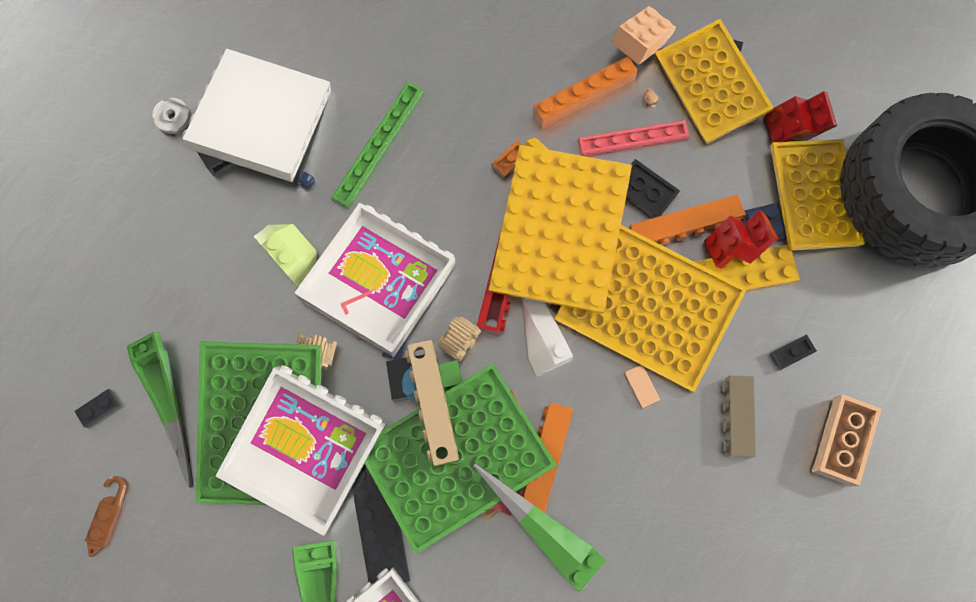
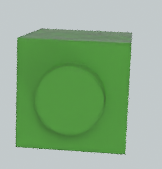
(450, 374)

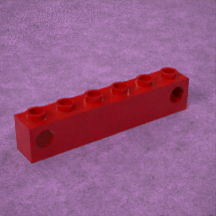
(493, 307)

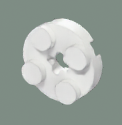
(174, 125)

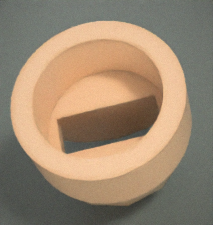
(651, 96)

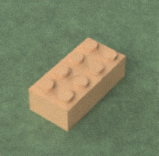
(846, 440)

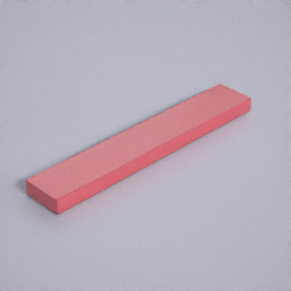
(633, 138)

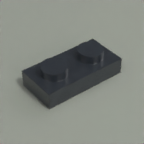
(794, 352)
(97, 408)

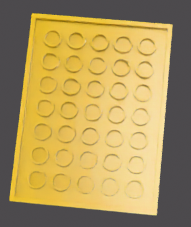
(561, 229)
(660, 310)

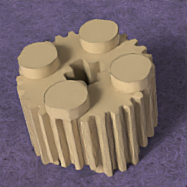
(459, 338)
(328, 349)

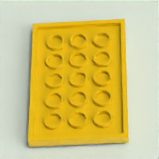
(713, 81)
(811, 194)

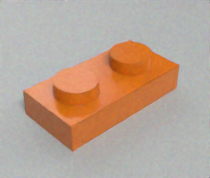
(506, 162)

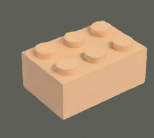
(643, 35)

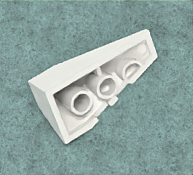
(544, 339)

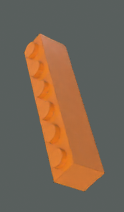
(584, 92)
(689, 221)
(553, 437)

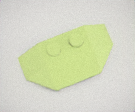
(288, 250)

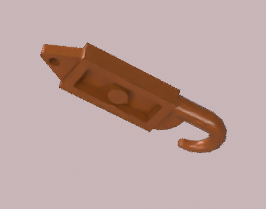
(105, 517)

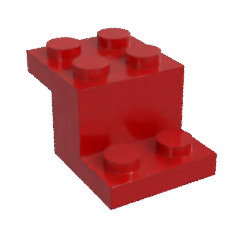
(801, 118)
(740, 239)

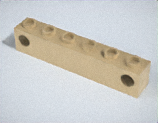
(433, 403)

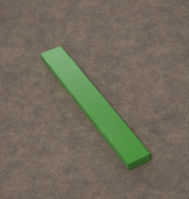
(377, 145)

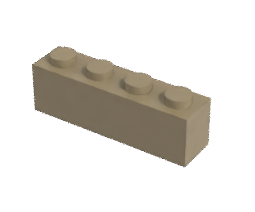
(739, 417)

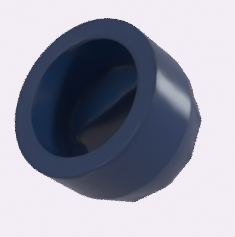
(305, 179)

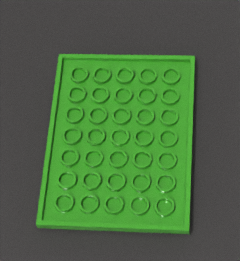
(227, 389)
(487, 432)

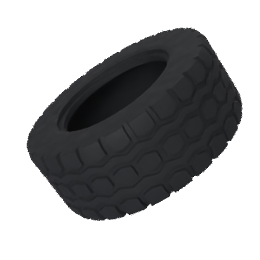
(882, 202)

